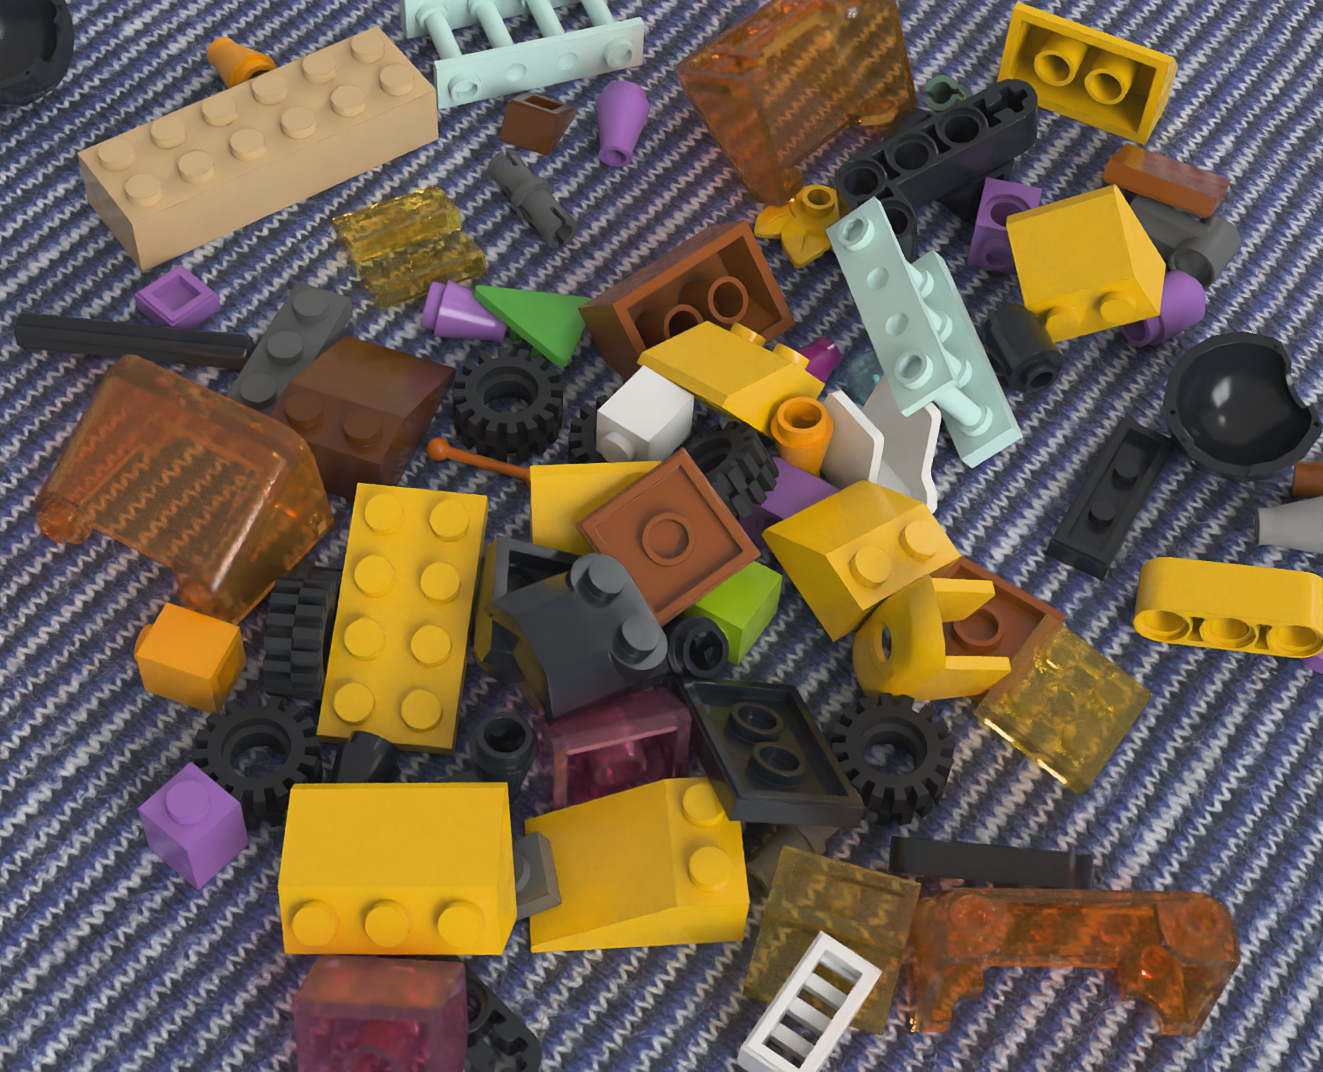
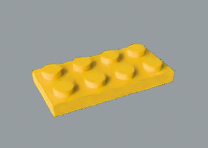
(404, 617)

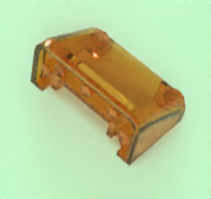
(794, 82)
(188, 484)
(1165, 945)

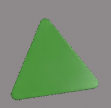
(541, 318)

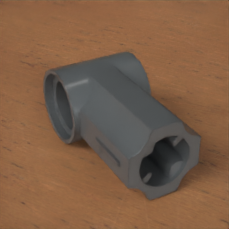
(1189, 245)

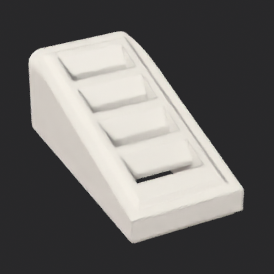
(842, 961)

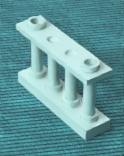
(522, 65)
(923, 334)

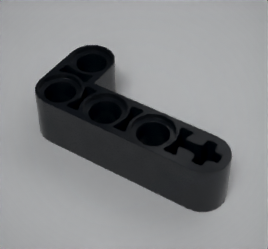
(944, 153)

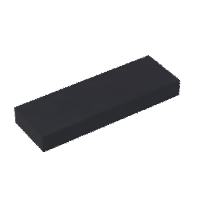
(1111, 498)

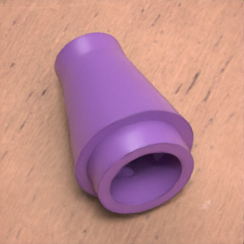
(620, 117)
(457, 314)

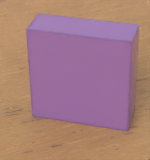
(177, 300)

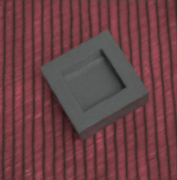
(534, 875)

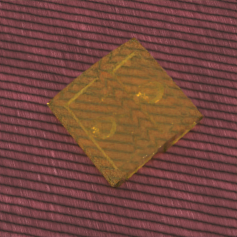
(408, 245)
(850, 904)

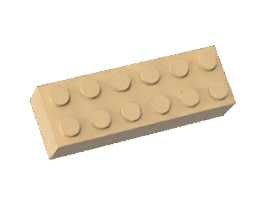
(259, 147)

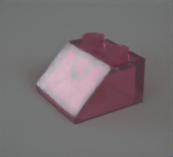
(613, 747)
(381, 1016)

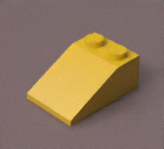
(644, 870)

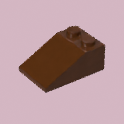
(363, 411)

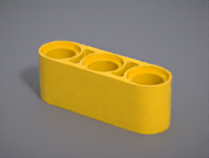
(1230, 607)

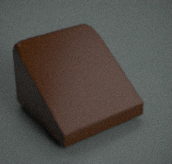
(535, 122)

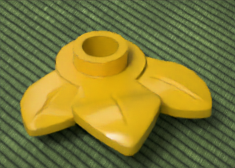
(801, 224)

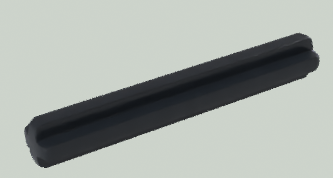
(142, 340)

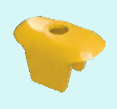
(918, 645)

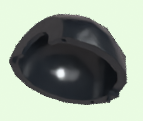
(33, 49)
(1238, 409)

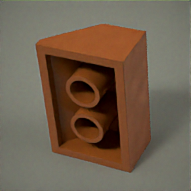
(706, 278)

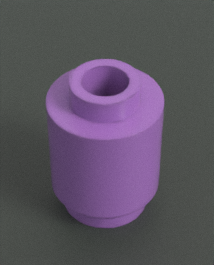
(1180, 308)

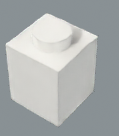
(644, 419)

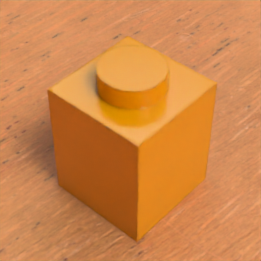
(190, 658)

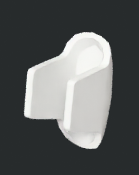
(882, 444)

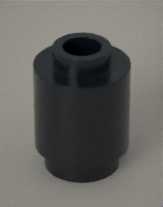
(1022, 349)

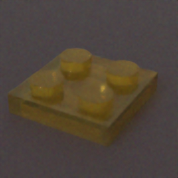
(1063, 704)

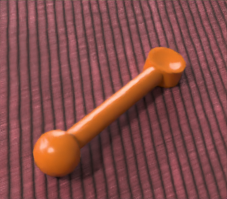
(439, 449)

